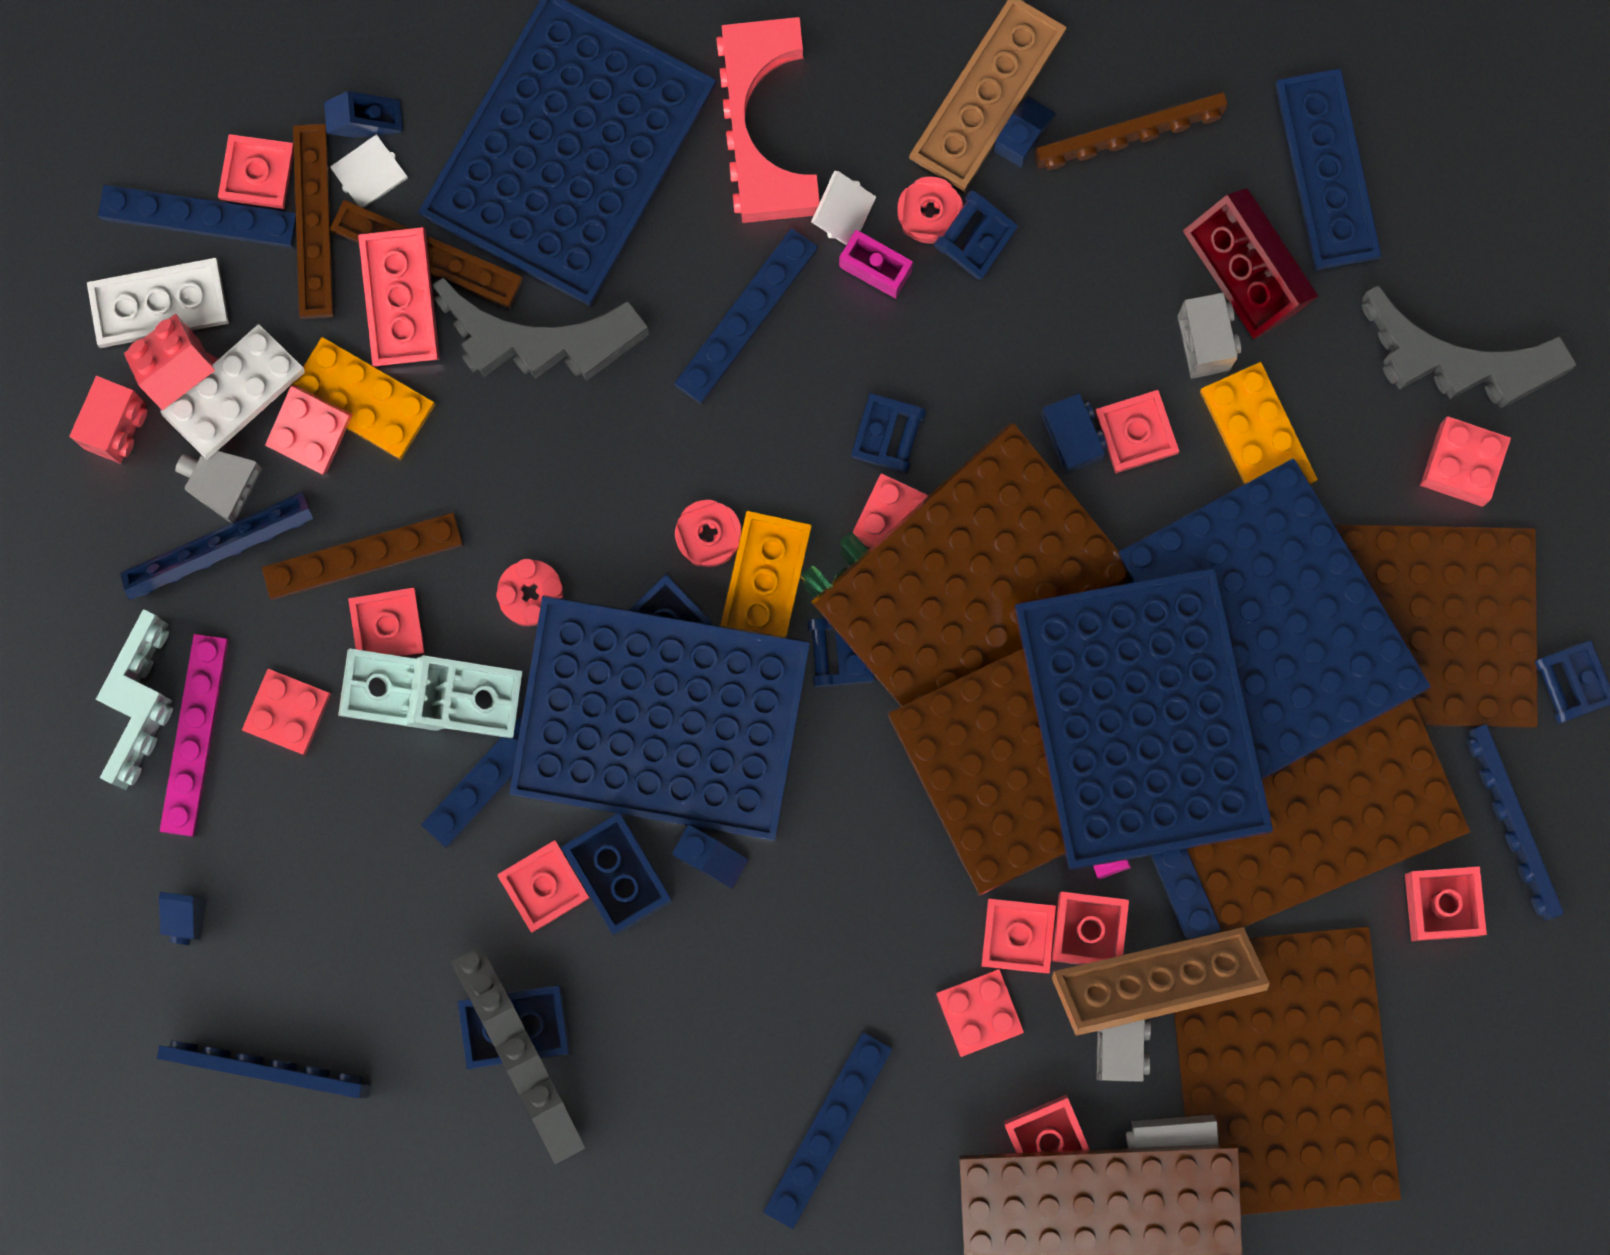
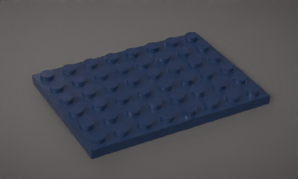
(567, 148)
(1298, 612)
(659, 717)
(1142, 719)

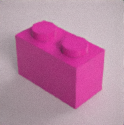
(875, 264)

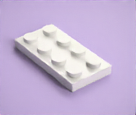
(135, 303)
(235, 393)

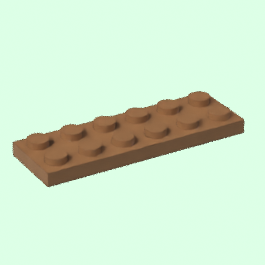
(987, 93)
(1160, 981)

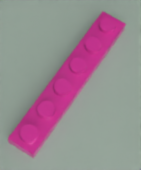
(194, 735)

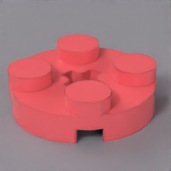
(917, 196)
(691, 524)
(523, 574)

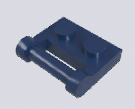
(983, 242)
(877, 429)
(851, 668)
(1584, 676)

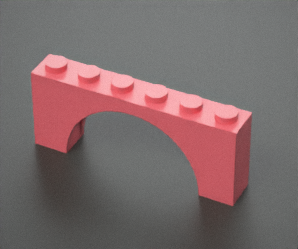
(750, 54)

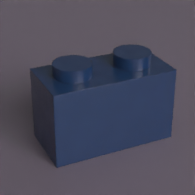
(1074, 433)

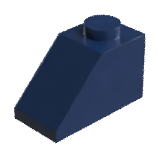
(362, 115)
(1023, 131)
(709, 856)
(181, 917)

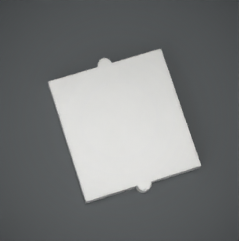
(368, 172)
(843, 208)

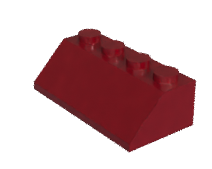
(1250, 262)

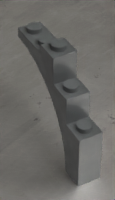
(494, 341)
(1458, 369)
(518, 1055)

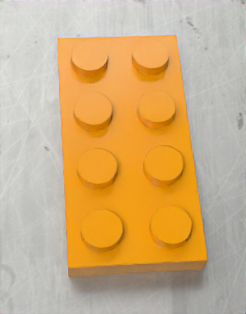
(380, 405)
(1254, 424)
(766, 574)

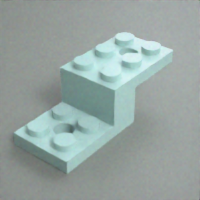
(430, 693)
(144, 706)

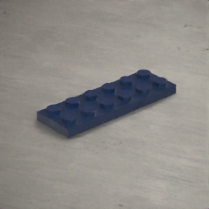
(1327, 169)
(253, 1067)

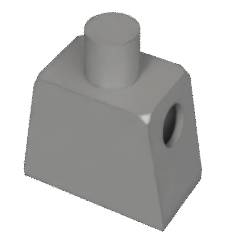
(220, 481)

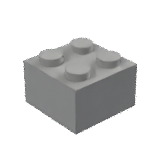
(1208, 335)
(1122, 1052)

